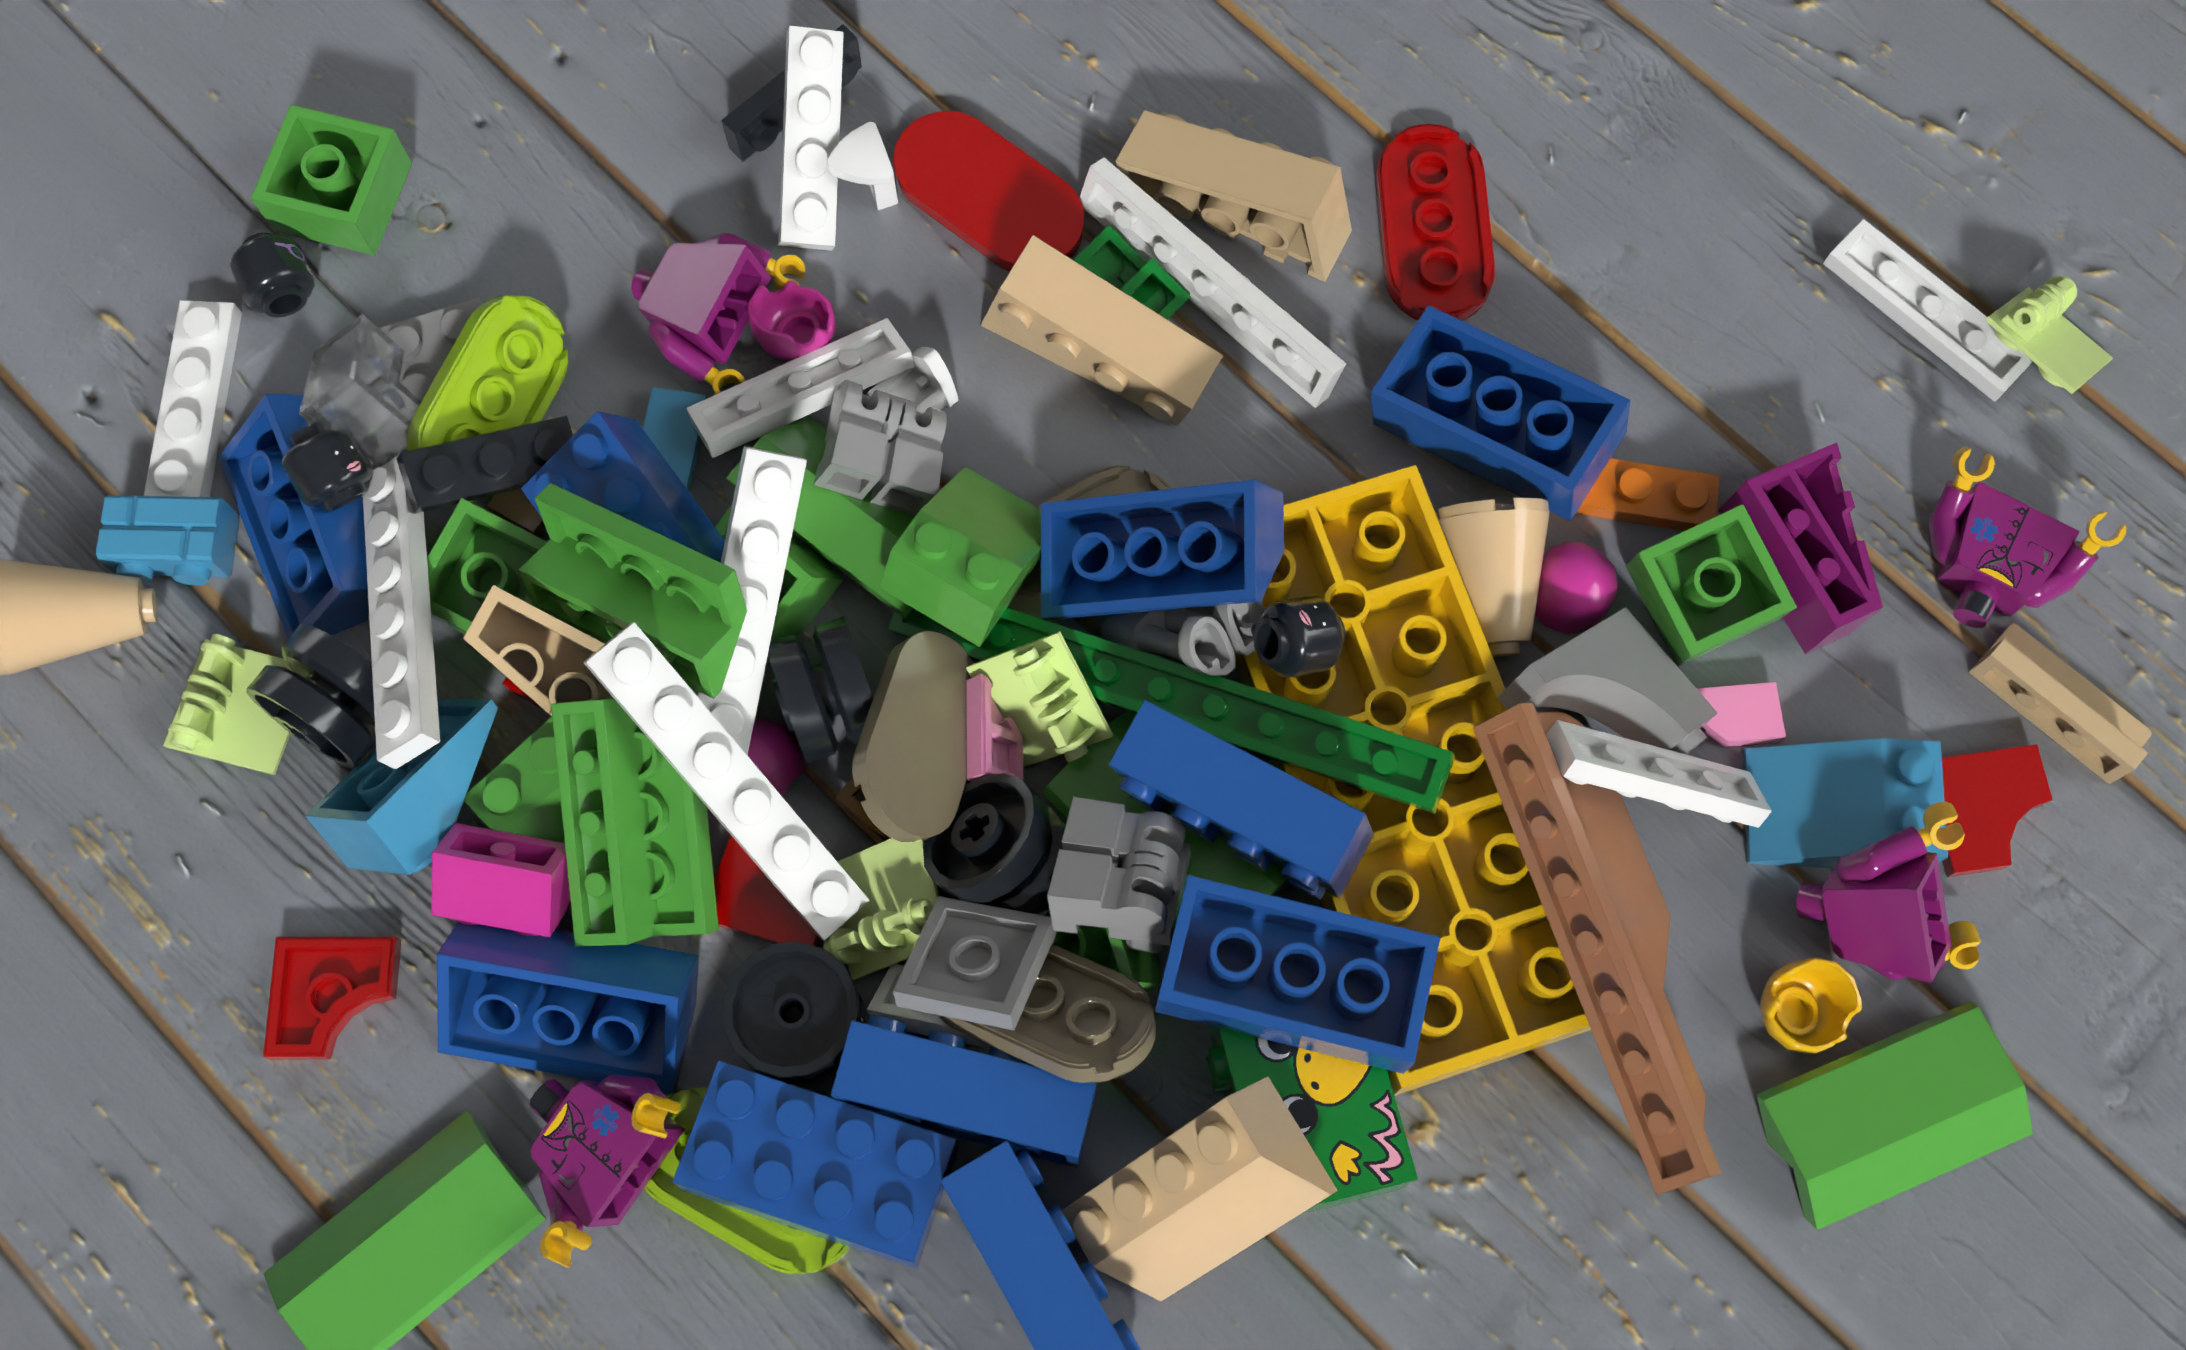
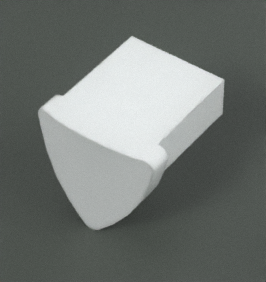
(864, 160)
(925, 383)

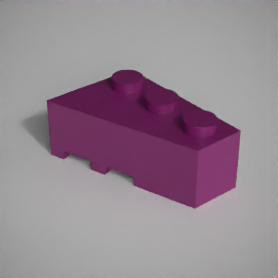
(1813, 545)

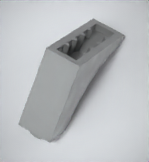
(1620, 681)

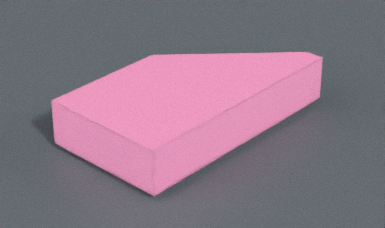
(1745, 714)
(991, 741)

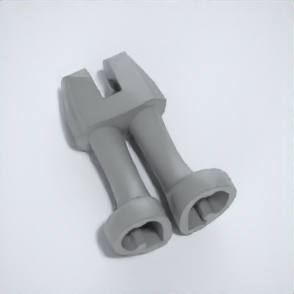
(1198, 639)

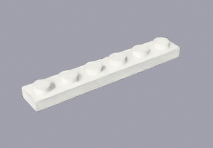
(1212, 283)
(758, 551)
(399, 621)
(726, 780)

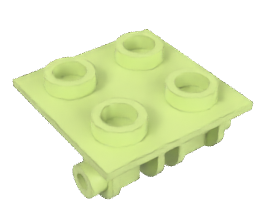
(2038, 329)
(1045, 698)
(220, 717)
(897, 908)

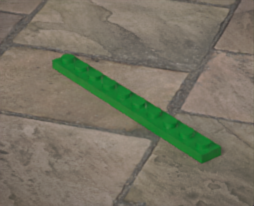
(1229, 710)

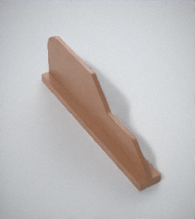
(1610, 936)

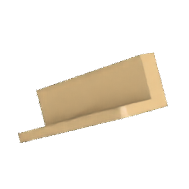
(2063, 704)

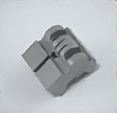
(883, 447)
(1120, 874)

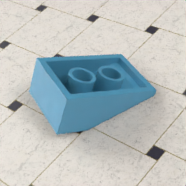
(1840, 797)
(398, 816)

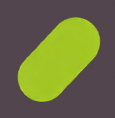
(494, 375)
(744, 1231)

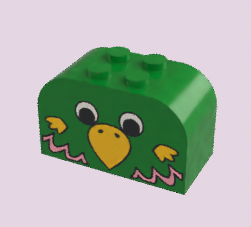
(1337, 1103)

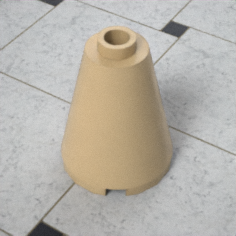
(1500, 564)
(66, 612)

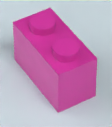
(500, 880)

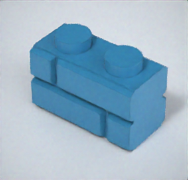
(168, 537)

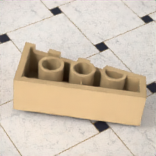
(1242, 188)
(1100, 333)
(535, 650)

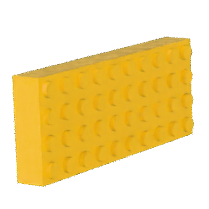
(1426, 673)

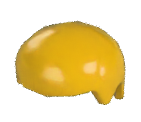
(1809, 1004)

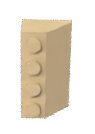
(1201, 1194)

